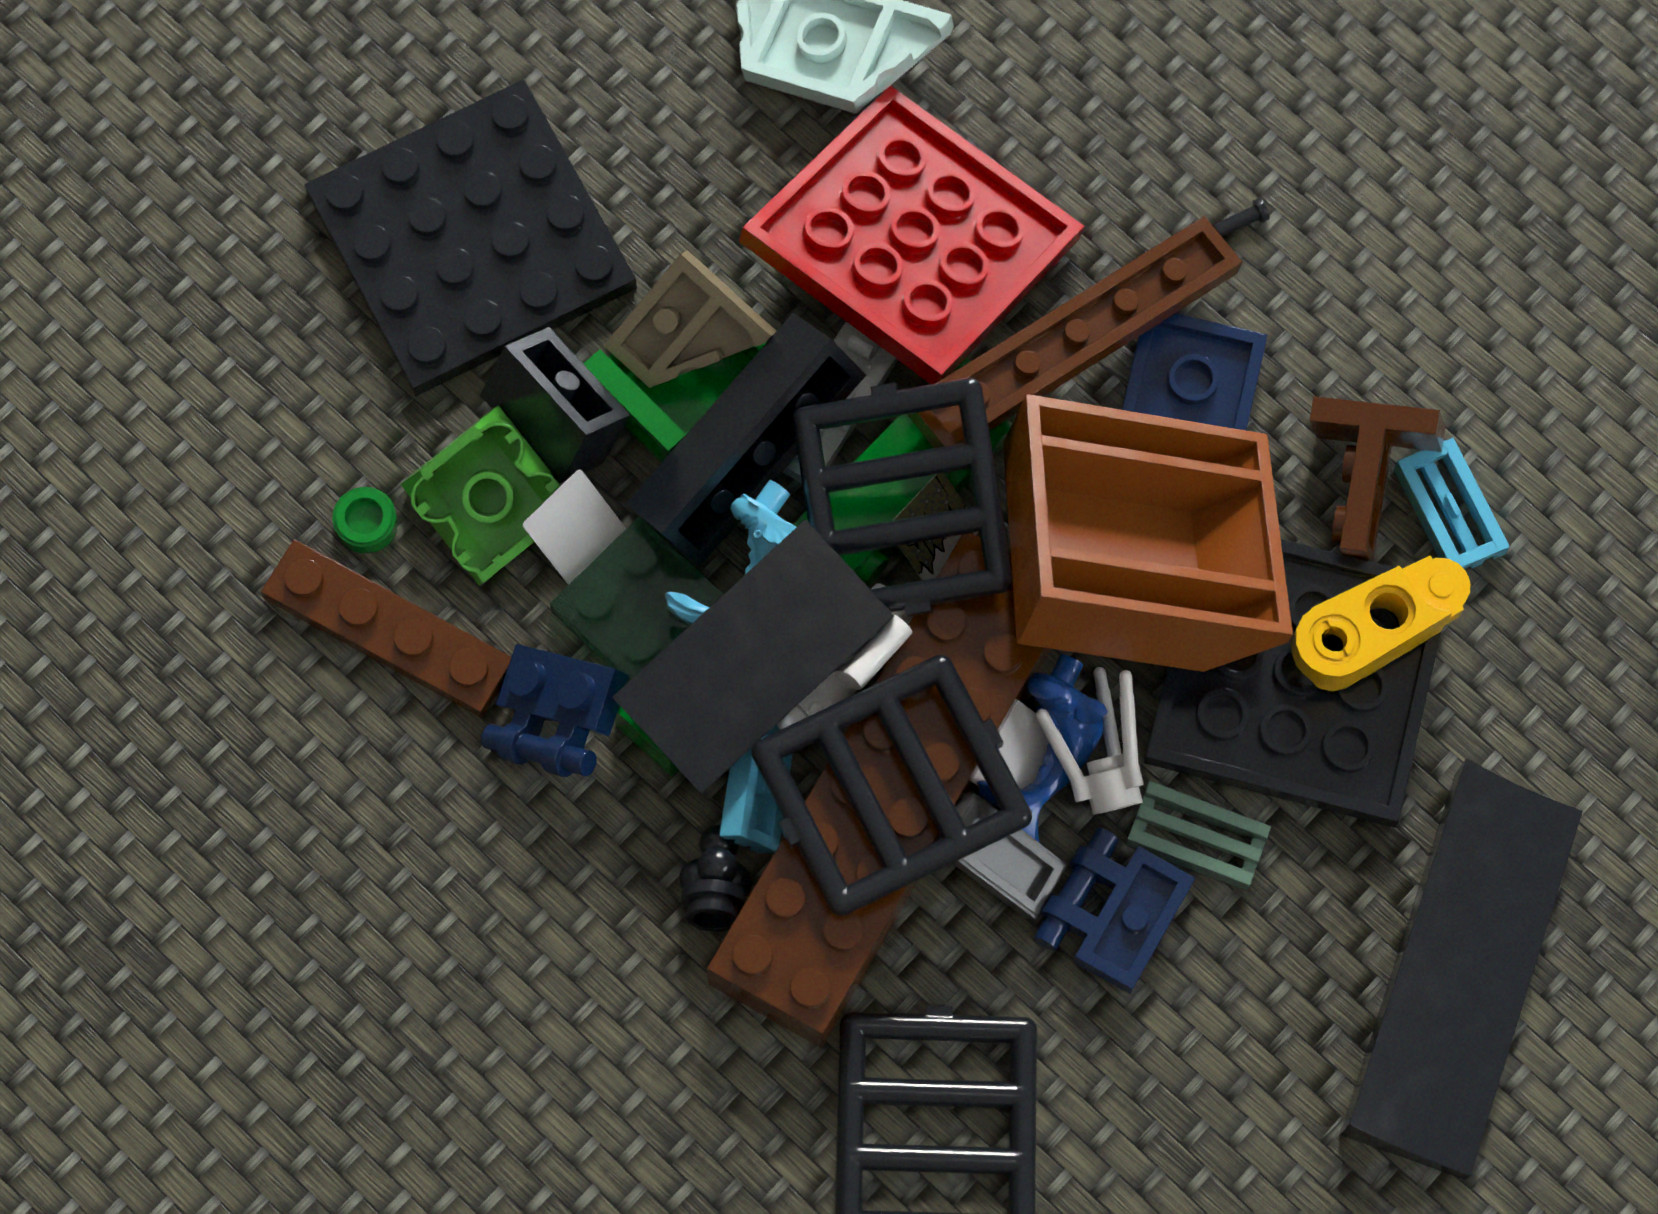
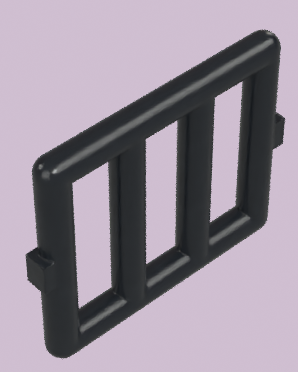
(974, 454)
(898, 868)
(936, 1025)

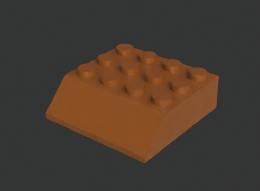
(1142, 536)

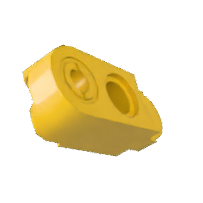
(1420, 596)

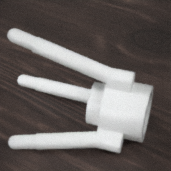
(1111, 780)

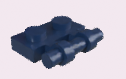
(560, 691)
(1132, 919)

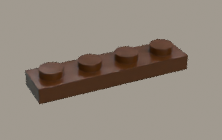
(387, 628)

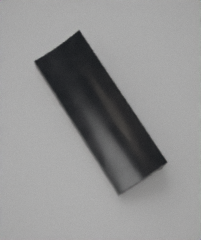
(1462, 972)

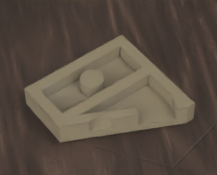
(685, 324)

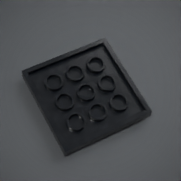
(470, 236)
(1283, 736)

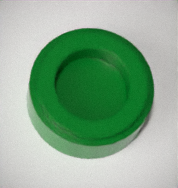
(365, 520)

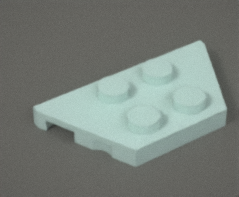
(835, 48)

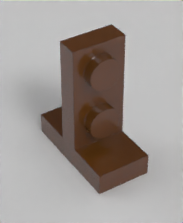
(1366, 465)

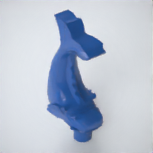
(1079, 723)

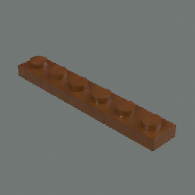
(1089, 327)

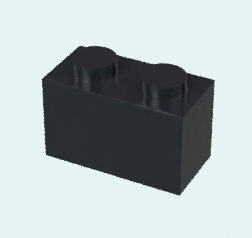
(555, 403)

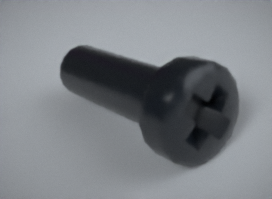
(1256, 212)

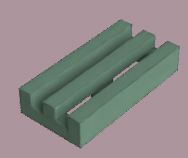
(1205, 812)

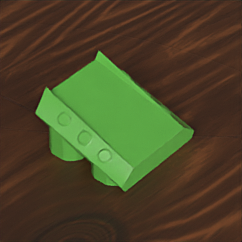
(482, 493)

